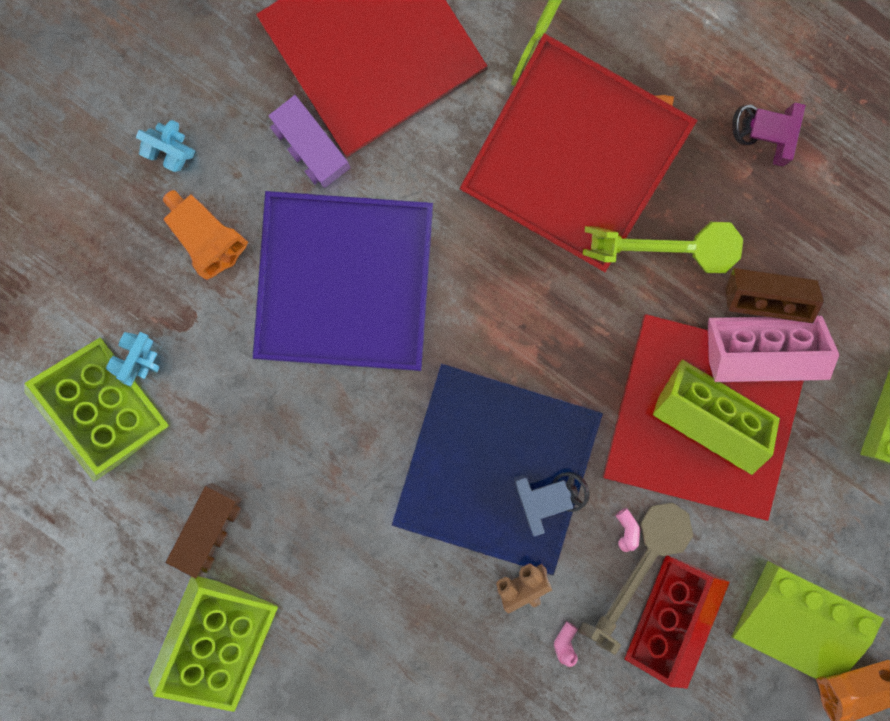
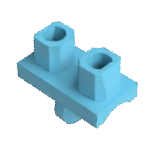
(154, 141)
(138, 361)

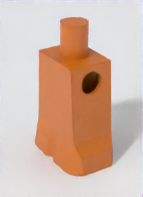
(203, 235)
(856, 692)

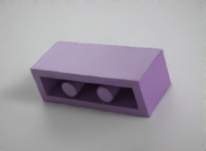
(308, 142)

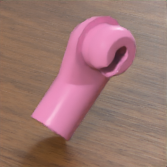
(632, 531)
(563, 645)

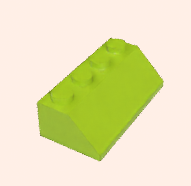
(718, 418)

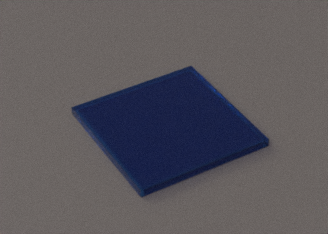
(473, 447)

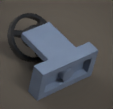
(550, 499)

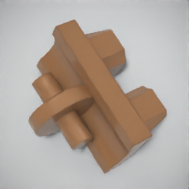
(525, 588)

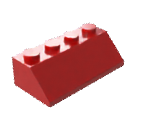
(676, 622)

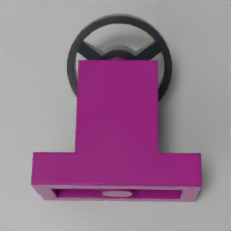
(771, 127)

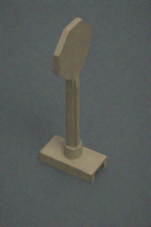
(665, 532)

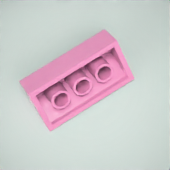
(770, 349)

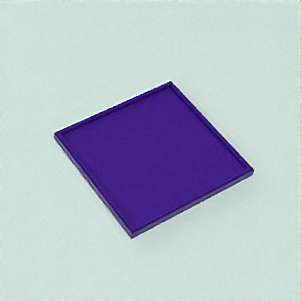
(343, 280)

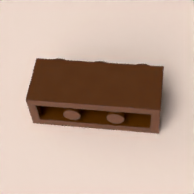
(773, 295)
(204, 531)

